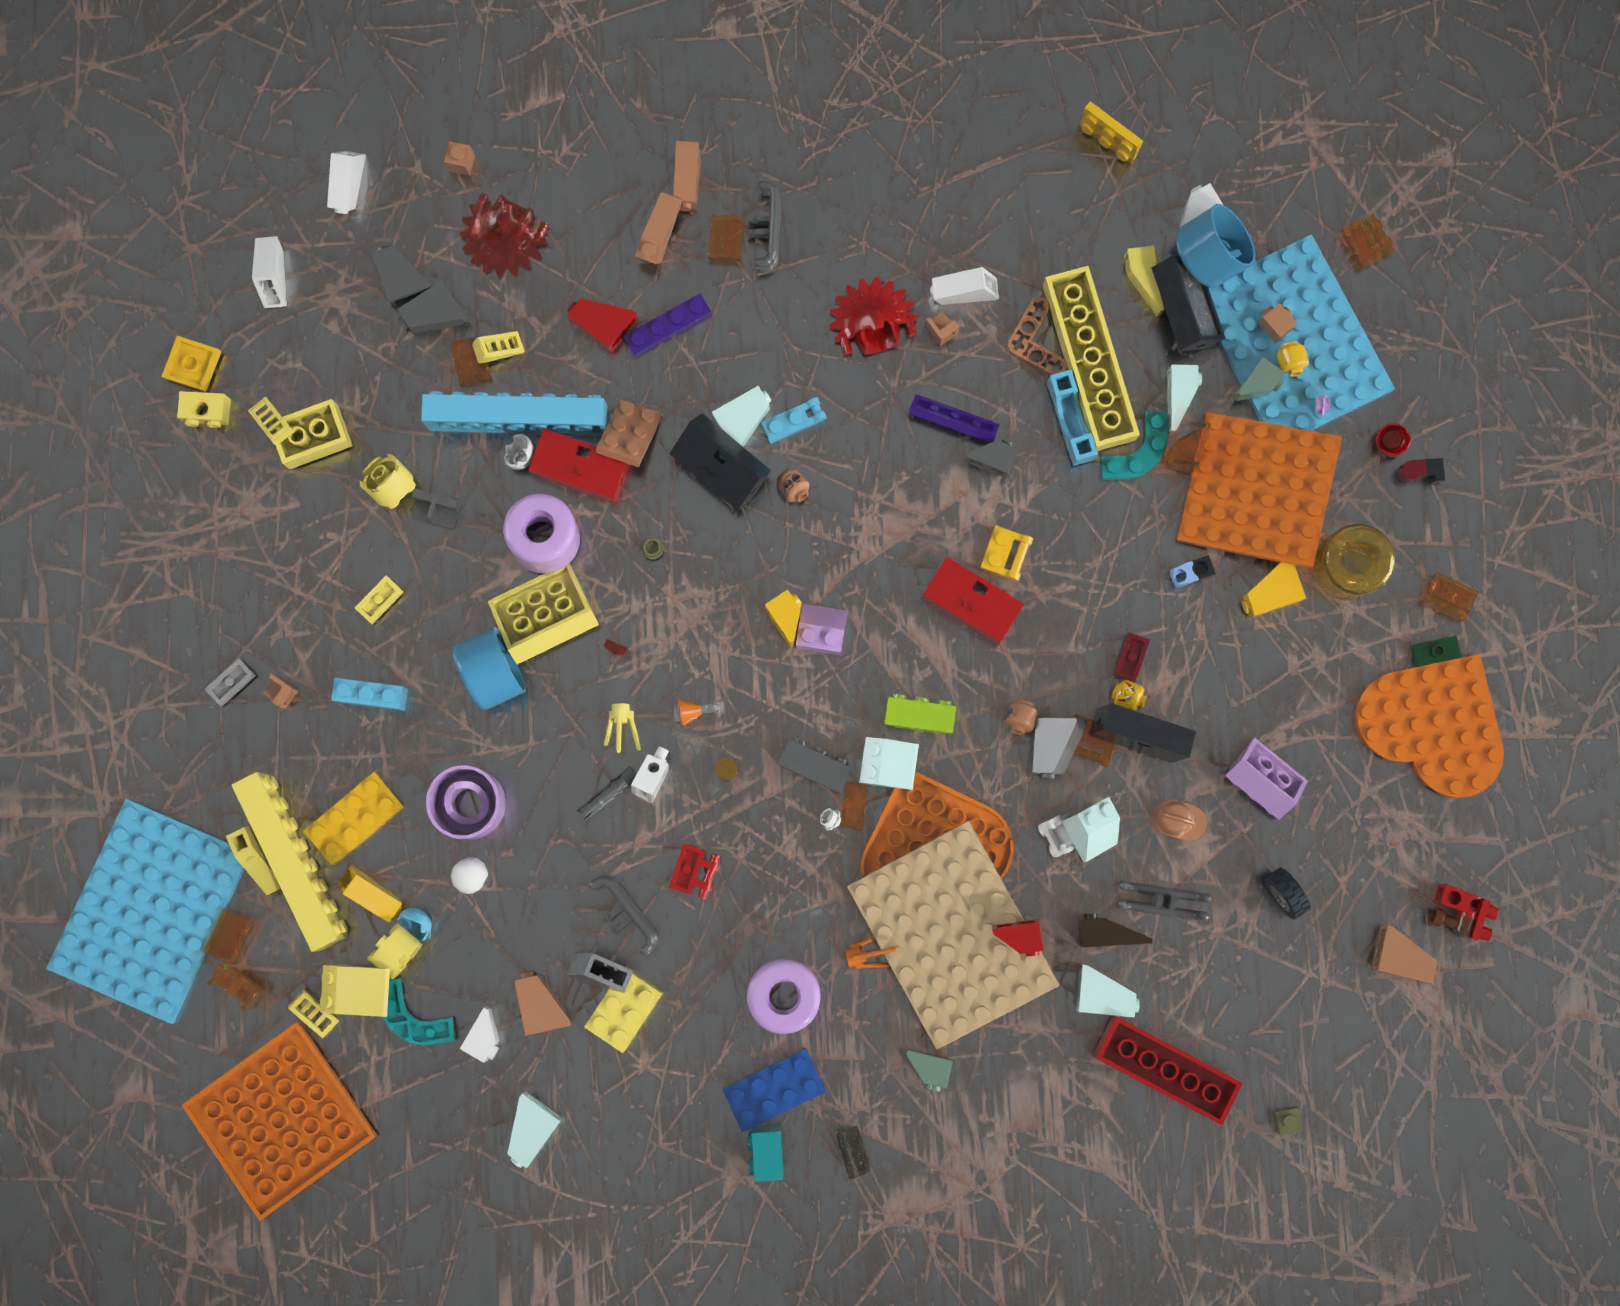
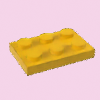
(1110, 133)

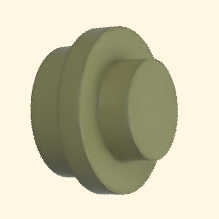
(652, 548)

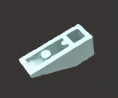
(1181, 388)

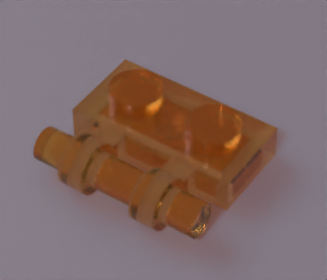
(1362, 243)

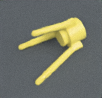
(620, 713)

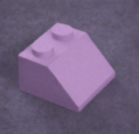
(821, 629)

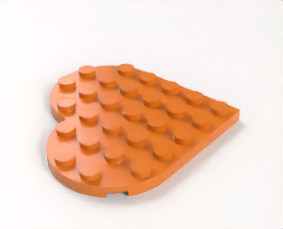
(1438, 722)
(928, 812)

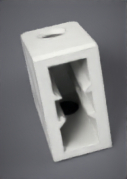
(648, 783)

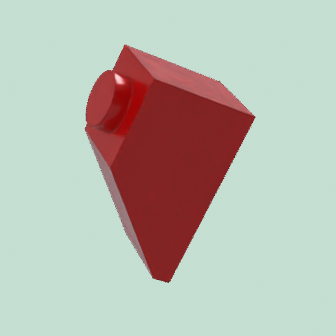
(1021, 936)

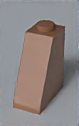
(687, 174)
(1402, 957)
(539, 1005)

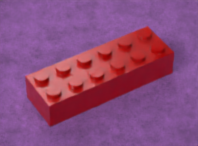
(1167, 1069)

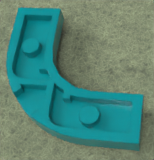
(1144, 459)
(413, 1029)

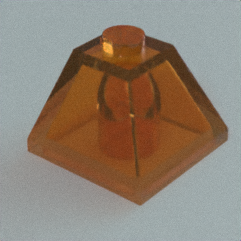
(1186, 452)

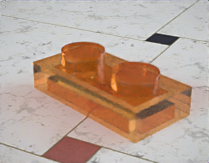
(854, 805)

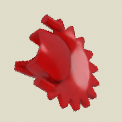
(872, 317)

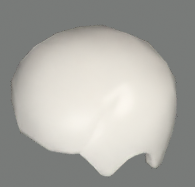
(520, 452)
(469, 875)

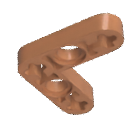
(1029, 346)

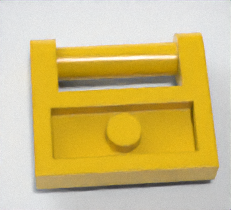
(999, 550)

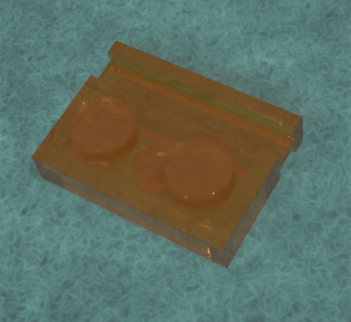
(726, 237)
(467, 365)
(1450, 597)
(228, 936)

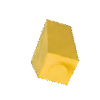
(1274, 591)
(369, 894)

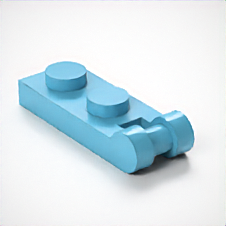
(793, 420)

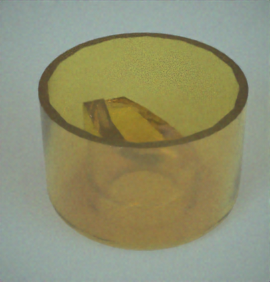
(1334, 575)

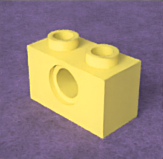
(192, 402)

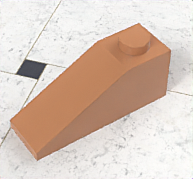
(659, 229)

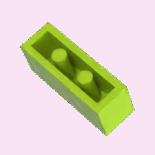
(920, 714)

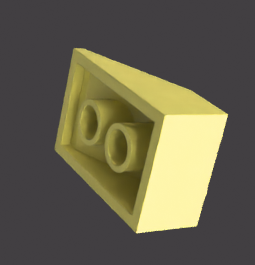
(354, 990)

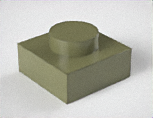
(1288, 1121)

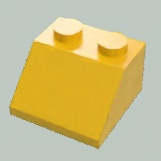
(785, 614)

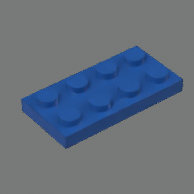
(774, 1090)

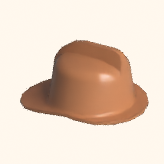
(1179, 820)

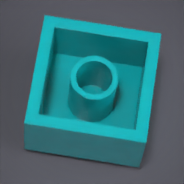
(767, 1153)

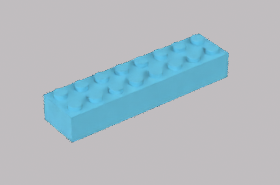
(514, 413)

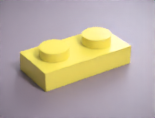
(379, 599)

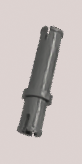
(607, 793)

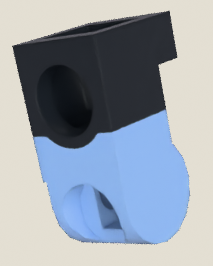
(1192, 571)

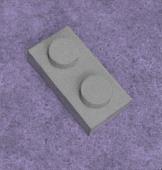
(230, 682)

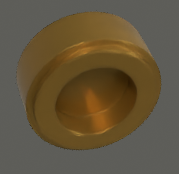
(726, 768)

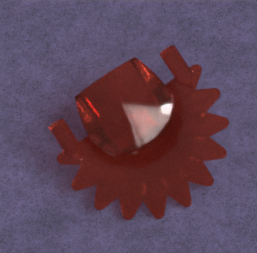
(502, 235)

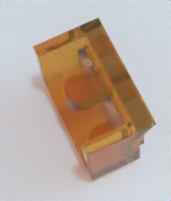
(237, 984)

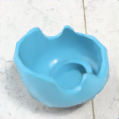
(416, 922)

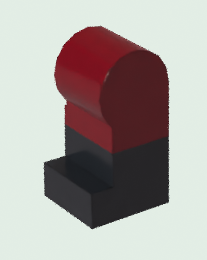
(1422, 469)

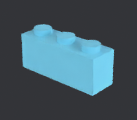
(369, 694)

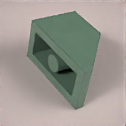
(1261, 381)
(931, 1068)

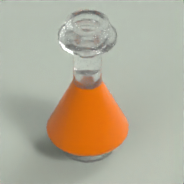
(688, 711)

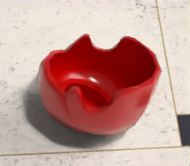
(1393, 439)

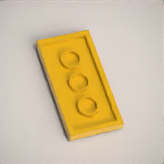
(353, 818)

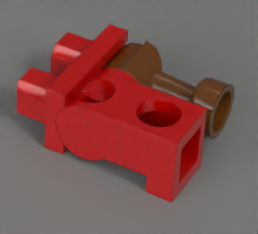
(1470, 912)

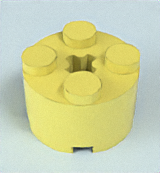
(387, 481)
(395, 950)

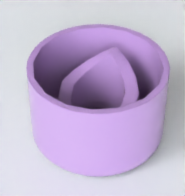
(552, 553)
(443, 795)
(790, 1019)

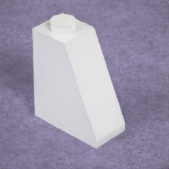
(345, 180)
(269, 272)
(965, 287)

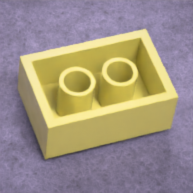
(316, 434)
(623, 1014)

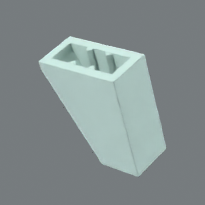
(743, 414)
(1103, 995)
(531, 1129)

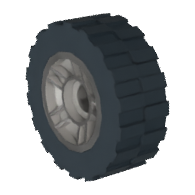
(1287, 893)

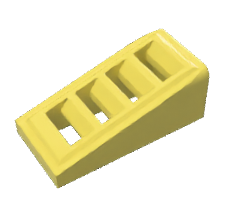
(484, 350)
(279, 435)
(300, 1013)

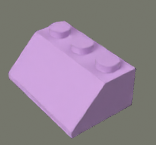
(1267, 779)

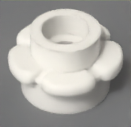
(830, 819)

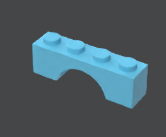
(1066, 404)

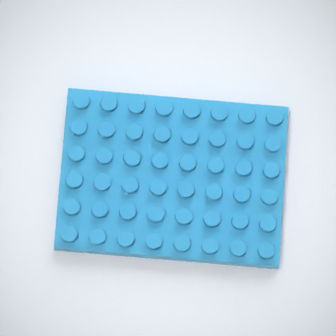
(1336, 345)
(147, 911)

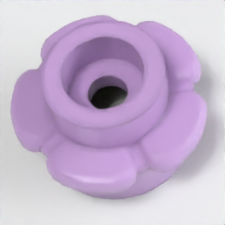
(1322, 404)

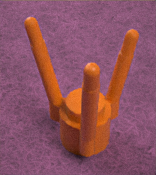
(857, 956)

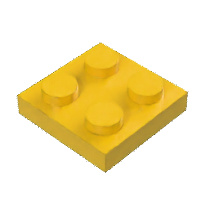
(191, 364)

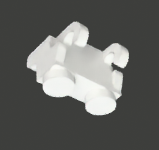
(1057, 836)

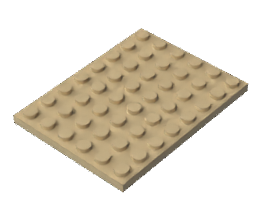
(941, 918)

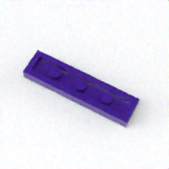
(667, 324)
(954, 418)

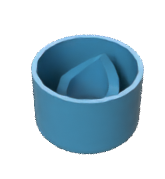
(1215, 246)
(488, 669)

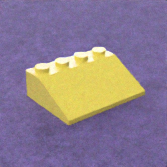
(542, 613)

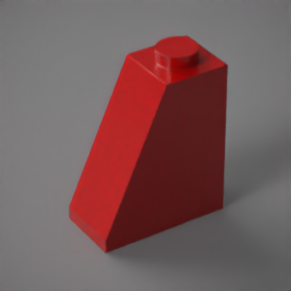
(602, 321)

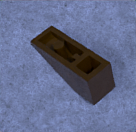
(1103, 932)

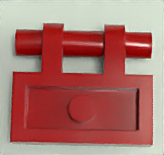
(687, 870)

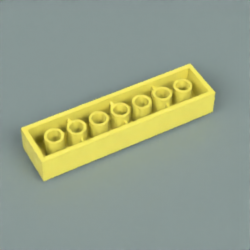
(1090, 357)
(290, 861)

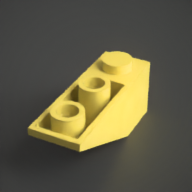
(1139, 272)
(252, 858)

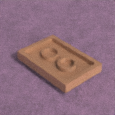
(629, 433)

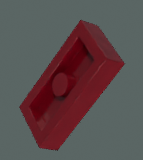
(1131, 657)

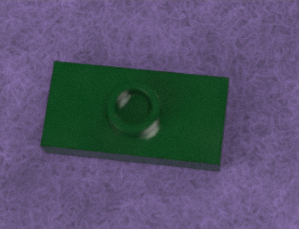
(1436, 651)

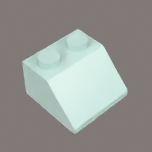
(889, 763)
(1094, 829)

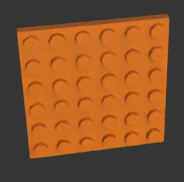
(1260, 490)
(279, 1120)

